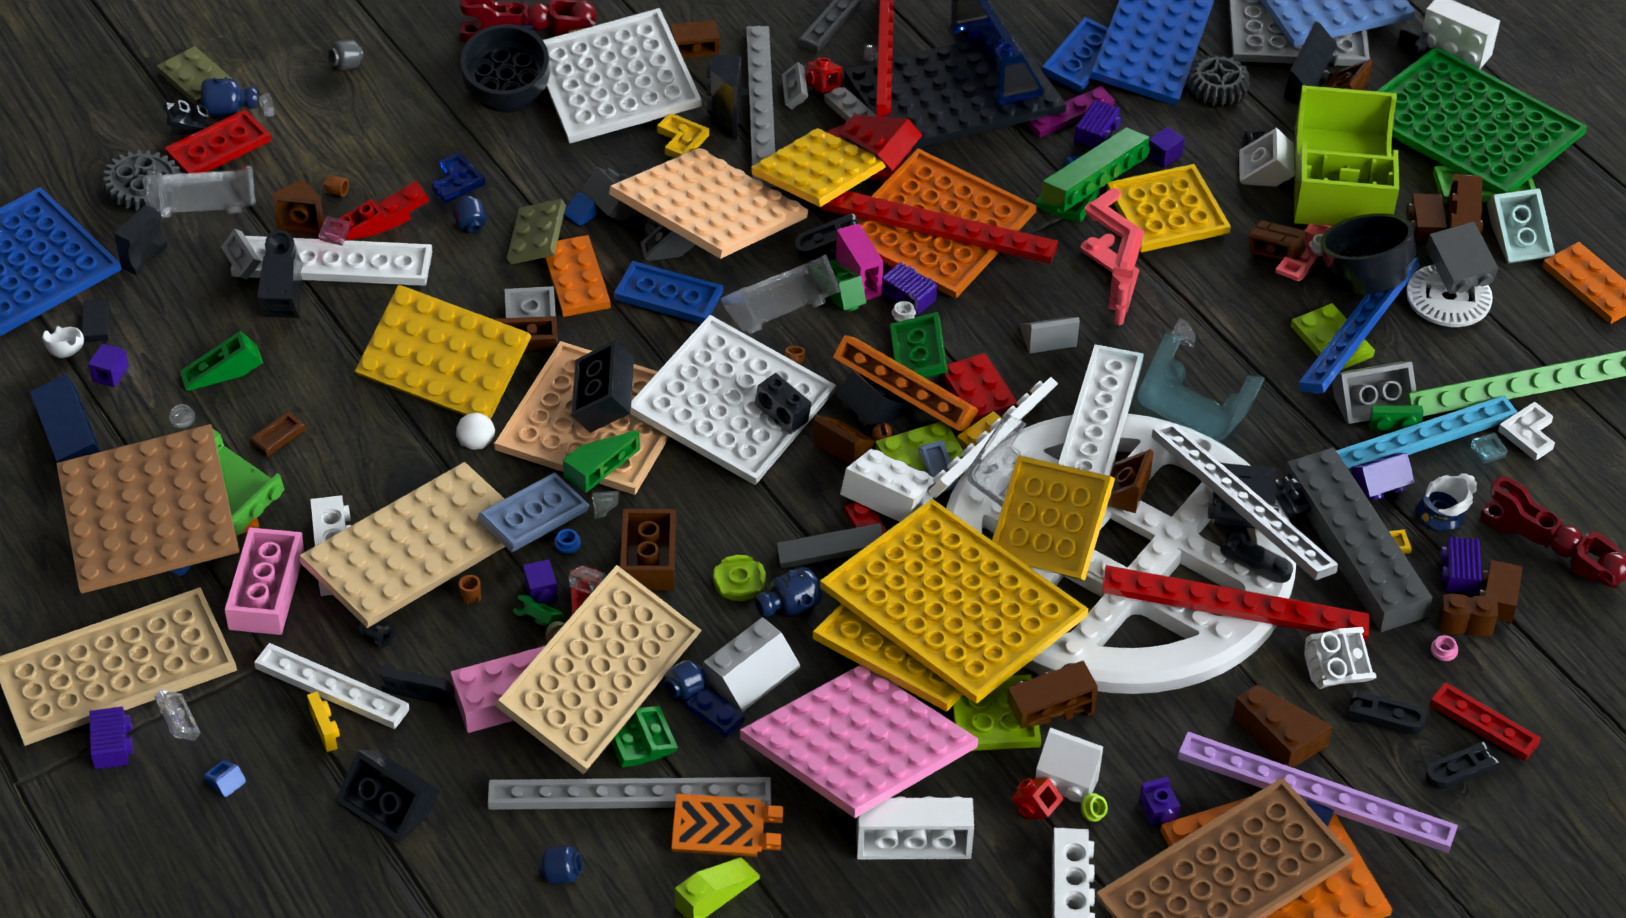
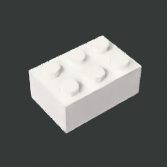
(1461, 31)
(886, 485)

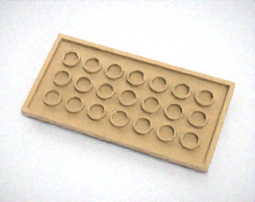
(407, 546)
(113, 665)
(598, 669)

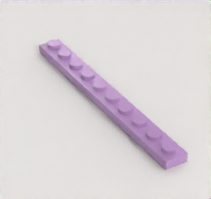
(1342, 799)

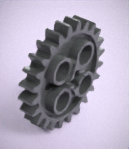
(125, 175)

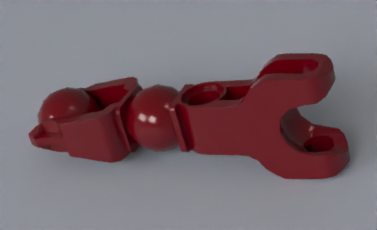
(559, 15)
(1524, 516)

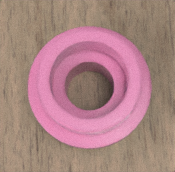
(1444, 648)

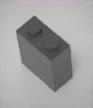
(1461, 258)

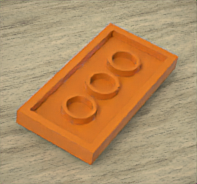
(577, 277)
(1590, 280)

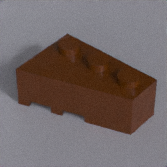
(1464, 201)
(1053, 695)
(1281, 727)

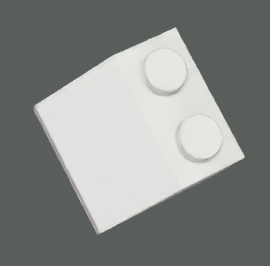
(1267, 160)
(1070, 764)

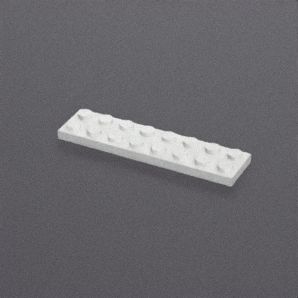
(356, 261)
(1101, 409)

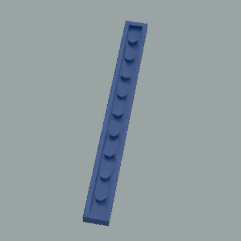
(1350, 336)

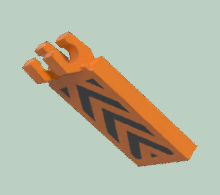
(724, 825)

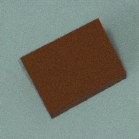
(1353, 77)
(298, 209)
(840, 439)
(1130, 481)

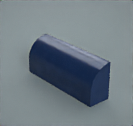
(65, 419)

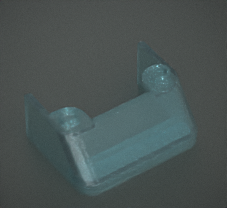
(1166, 396)

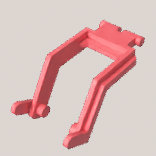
(1122, 263)

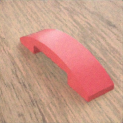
(1304, 264)

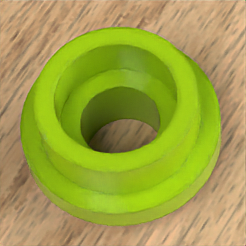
(1093, 807)

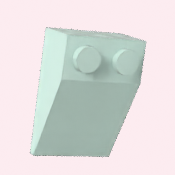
(1521, 225)

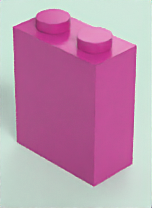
(859, 255)

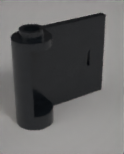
(1258, 479)

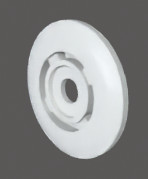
(1443, 311)

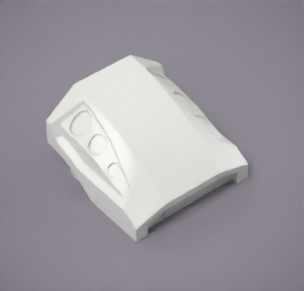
(1338, 657)

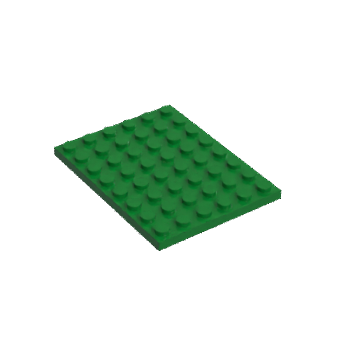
(1477, 122)

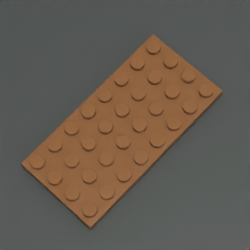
(1235, 864)

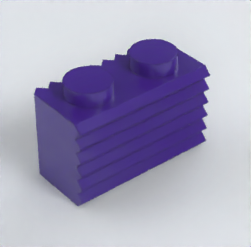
(1097, 124)
(907, 285)
(1462, 565)
(109, 737)

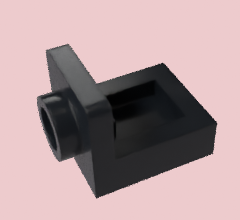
(1413, 40)

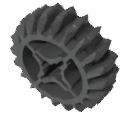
(1218, 80)

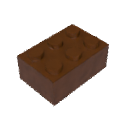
(649, 547)

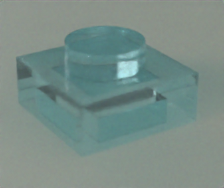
(1489, 448)

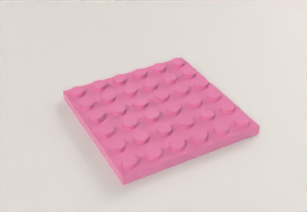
(858, 740)

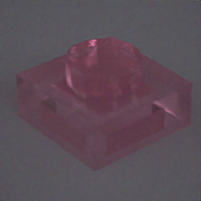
(334, 230)

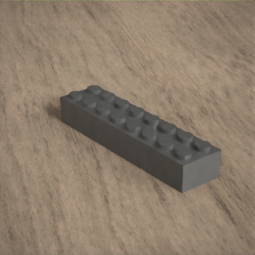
(1360, 541)

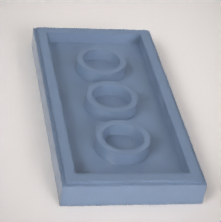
(533, 512)

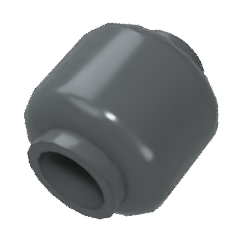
(345, 55)

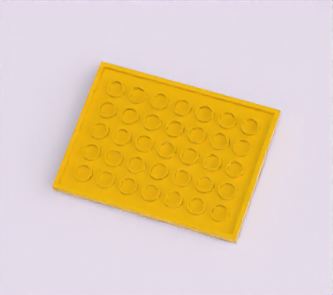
(954, 600)

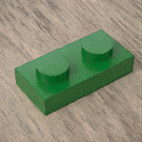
(1394, 417)

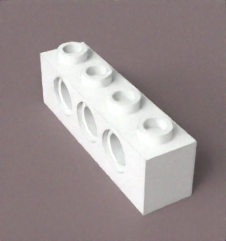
(328, 519)
(1068, 846)

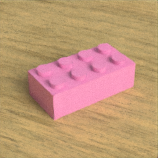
(264, 581)
(483, 684)

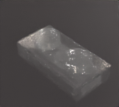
(177, 715)

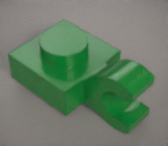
(543, 614)

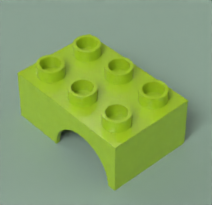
(1344, 155)

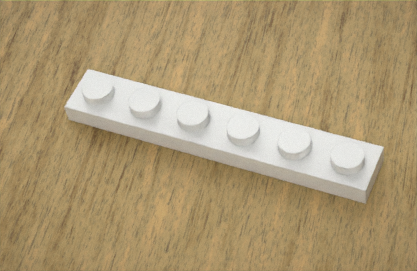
(332, 686)

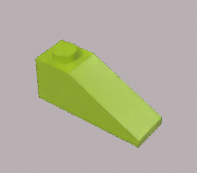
(713, 888)

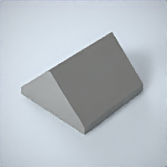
(1050, 334)

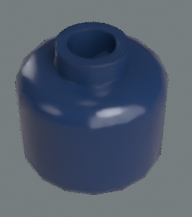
(469, 214)
(684, 680)
(560, 865)

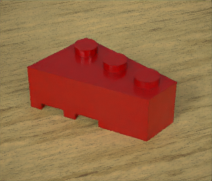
(883, 136)

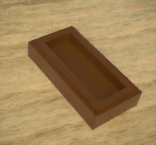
(277, 434)

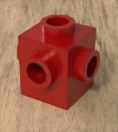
(823, 75)
(1037, 798)

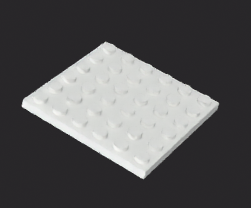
(618, 76)
(710, 394)

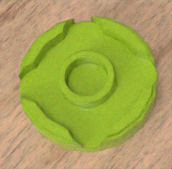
(739, 578)

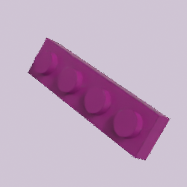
(1074, 112)

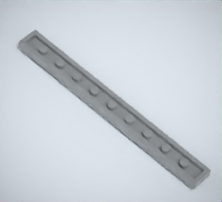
(760, 95)
(1245, 501)
(618, 792)

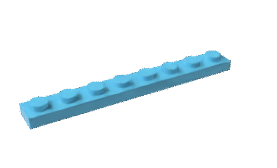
(1431, 432)

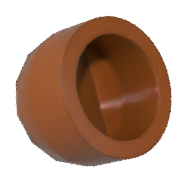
(795, 354)
(878, 429)

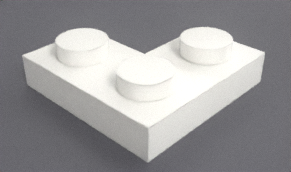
(1525, 432)

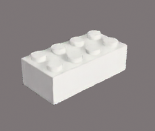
(917, 829)

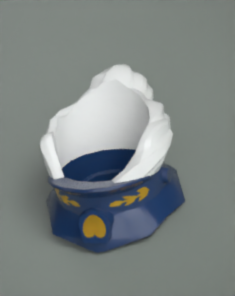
(1446, 502)

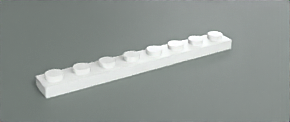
(959, 466)

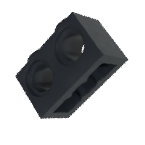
(783, 403)

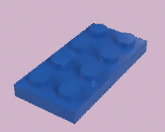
(1077, 55)
(668, 292)

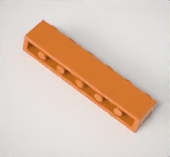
(905, 383)

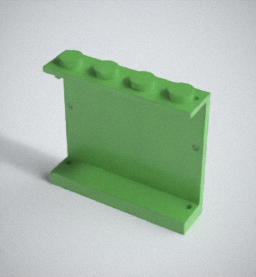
(246, 486)

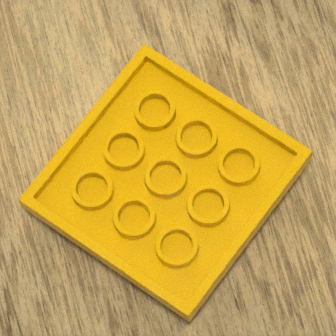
(818, 167)
(1170, 207)
(1053, 516)

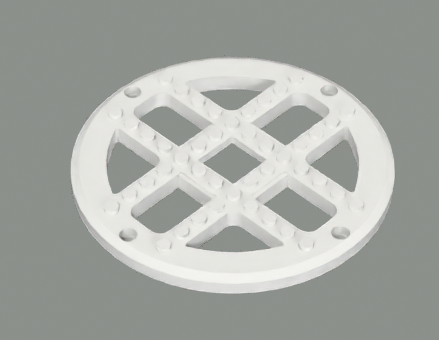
(1211, 641)

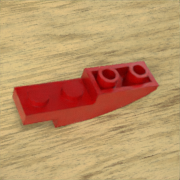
(389, 213)

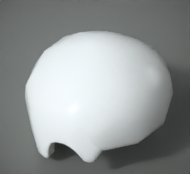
(63, 341)
(475, 431)

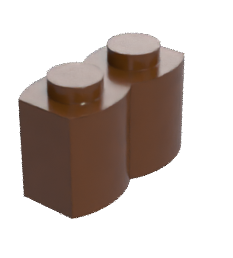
(1468, 615)

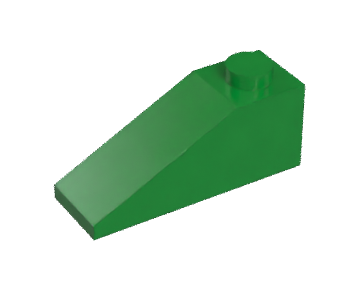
(851, 287)
(225, 362)
(598, 459)

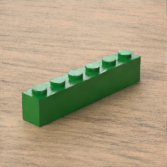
(1095, 169)

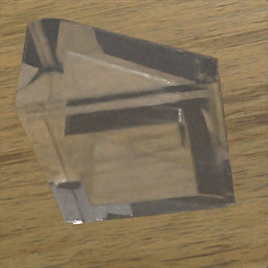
(585, 579)

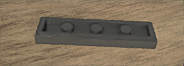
(828, 24)
(827, 546)

